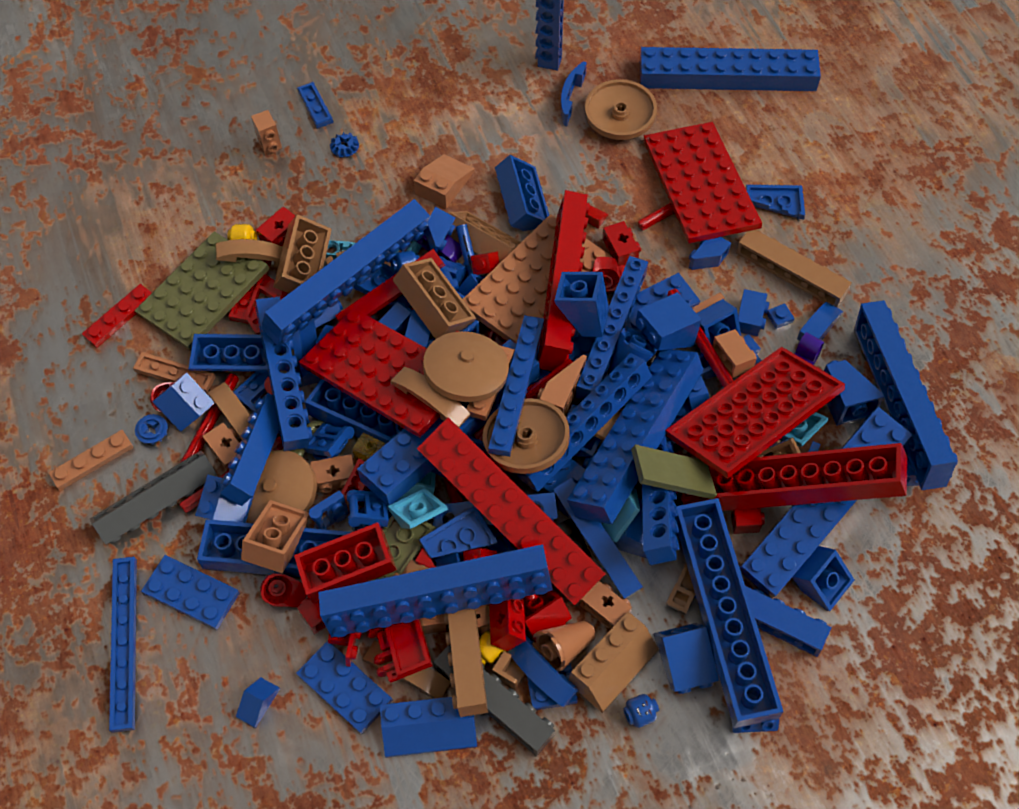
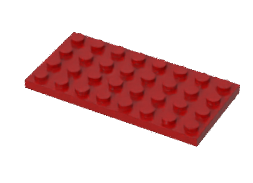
(702, 182)
(363, 359)
(754, 411)

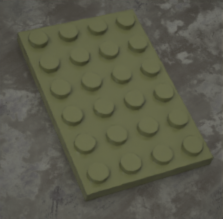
(200, 292)

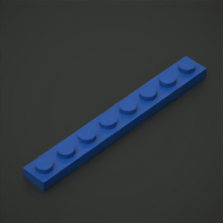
(516, 386)
(123, 645)

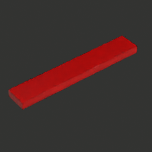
(384, 293)

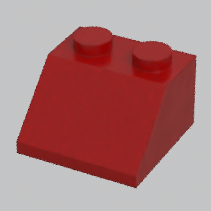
(544, 613)

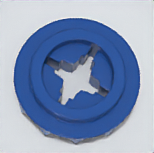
(342, 150)
(154, 421)

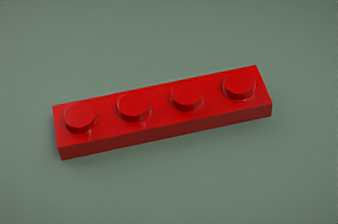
(116, 316)

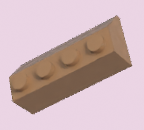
(484, 236)
(302, 253)
(433, 297)
(614, 662)

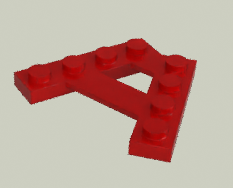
(245, 310)

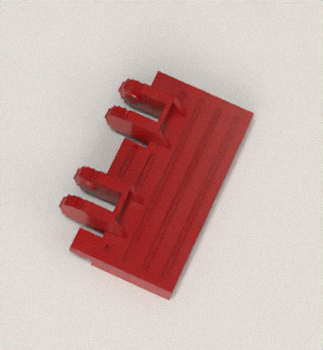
(406, 650)

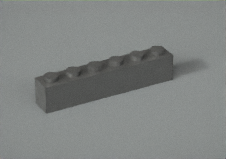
(152, 497)
(507, 709)

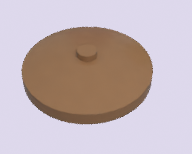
(620, 109)
(465, 366)
(539, 439)
(285, 480)

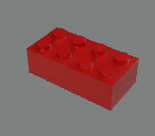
(345, 561)

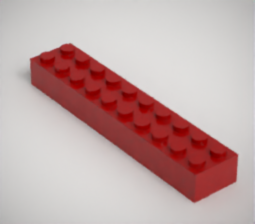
(566, 256)
(813, 478)
(510, 508)

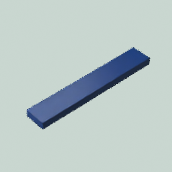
(601, 545)

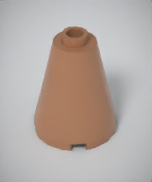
(563, 643)

